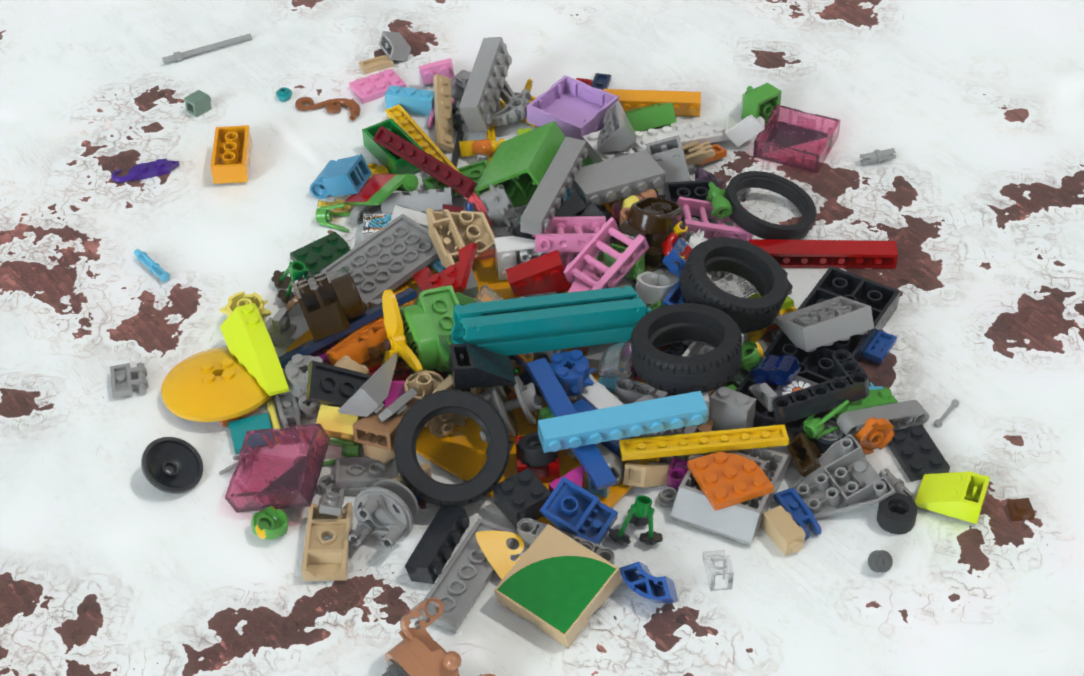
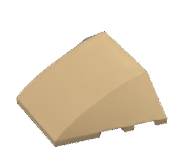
(455, 230)

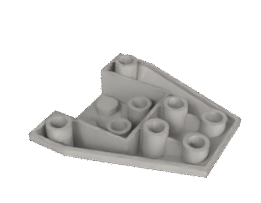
(842, 481)

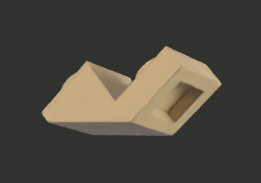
(646, 475)

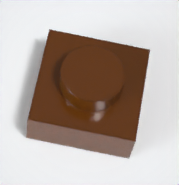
(1020, 509)

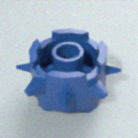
(572, 371)

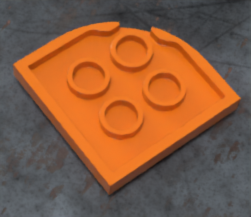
(729, 479)

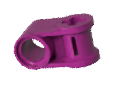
(676, 472)

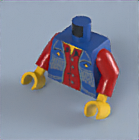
(676, 251)

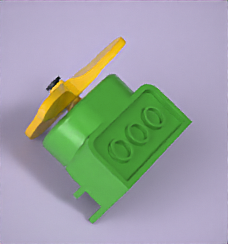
(420, 330)

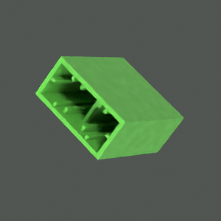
(522, 163)

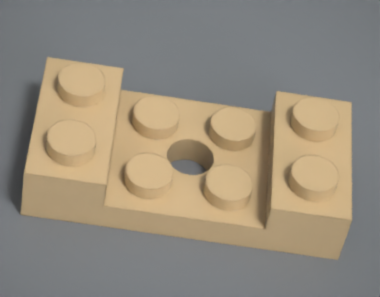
(329, 558)

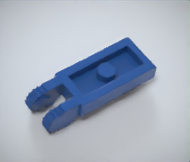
(800, 512)

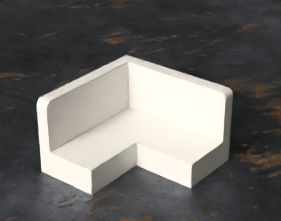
(743, 130)

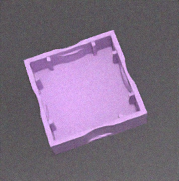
(573, 106)

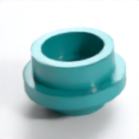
(284, 94)

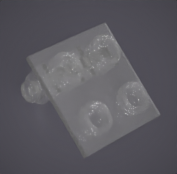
(736, 286)

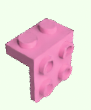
(441, 67)

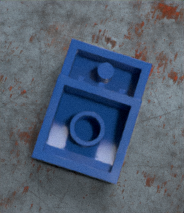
(578, 512)

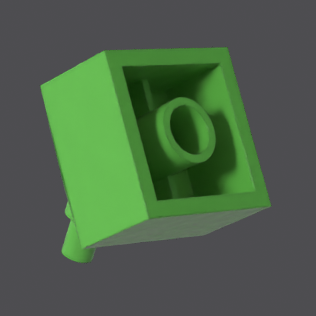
(760, 101)

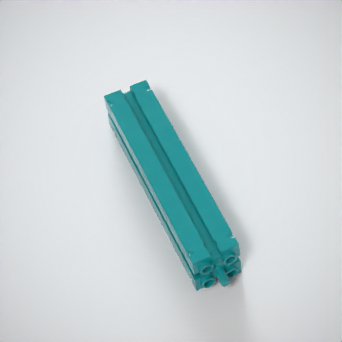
(549, 321)

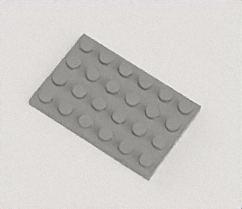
(387, 258)

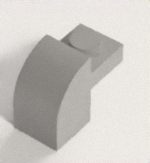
(280, 328)

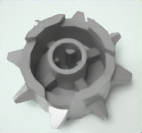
(498, 205)
(297, 374)

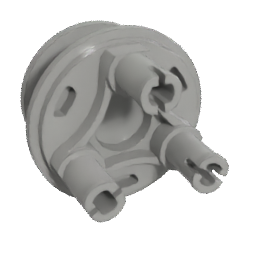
(526, 399)
(384, 513)

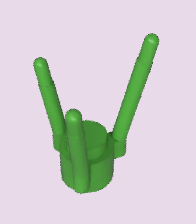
(324, 215)
(814, 427)
(349, 449)

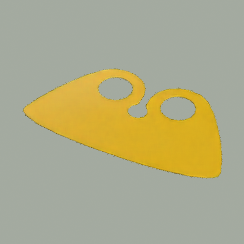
(496, 551)

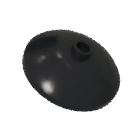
(178, 458)

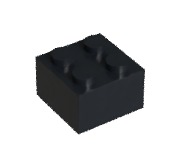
(521, 496)

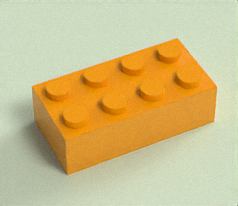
(231, 154)

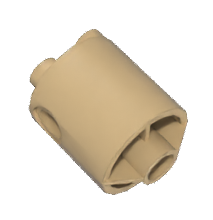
(424, 384)

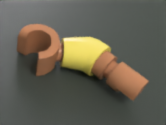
(624, 213)

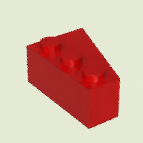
(538, 275)

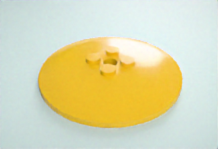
(200, 395)

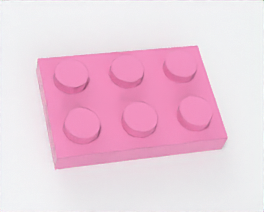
(375, 85)

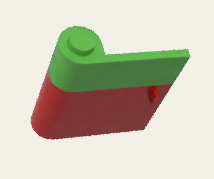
(382, 186)

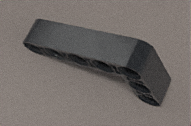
(849, 385)

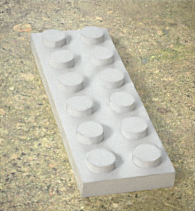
(688, 133)

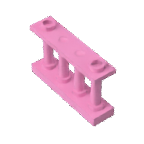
(703, 210)
(569, 234)
(619, 269)

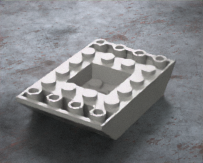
(736, 521)

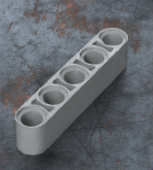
(900, 415)
(530, 529)

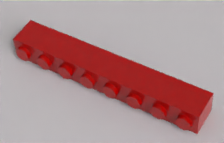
(828, 253)

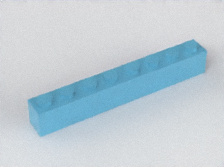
(622, 421)

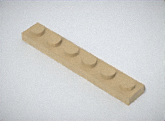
(443, 113)

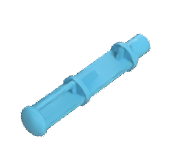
(154, 267)

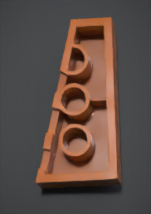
(358, 342)

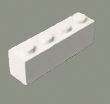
(597, 396)

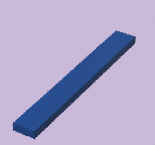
(560, 405)

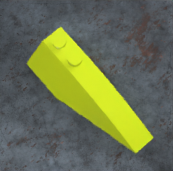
(251, 344)

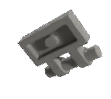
(122, 380)

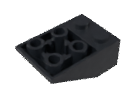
(478, 367)

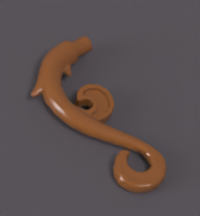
(332, 105)

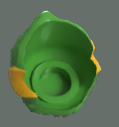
(751, 355)
(270, 523)

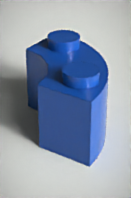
(648, 586)

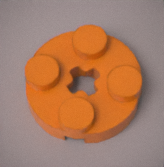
(874, 434)

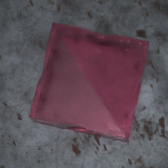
(796, 138)
(278, 468)

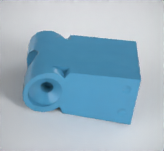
(341, 177)

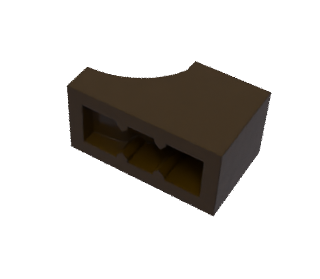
(804, 453)

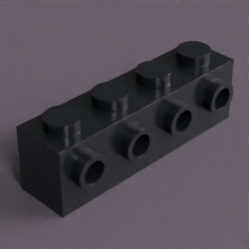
(437, 544)

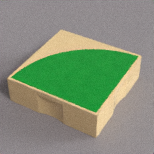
(558, 585)

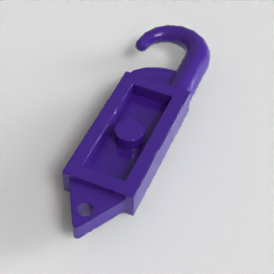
(146, 170)

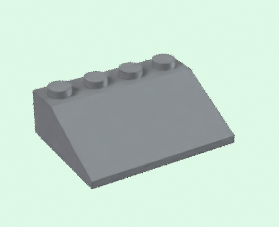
(826, 323)

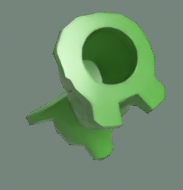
(721, 205)

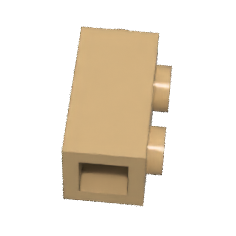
(783, 530)

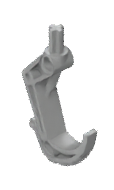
(515, 108)

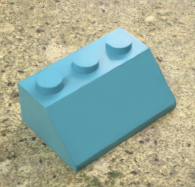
(412, 100)

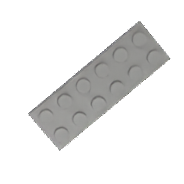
(464, 578)

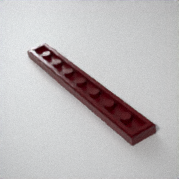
(425, 162)

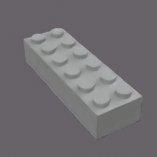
(485, 84)

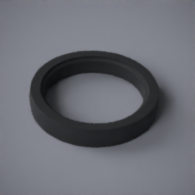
(779, 185)

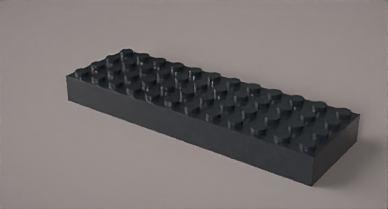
(819, 363)

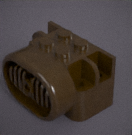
(655, 221)
(329, 302)

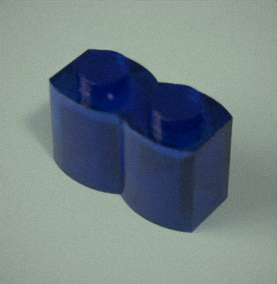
(776, 370)

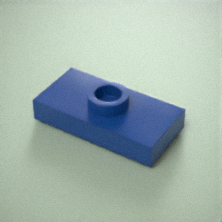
(879, 347)

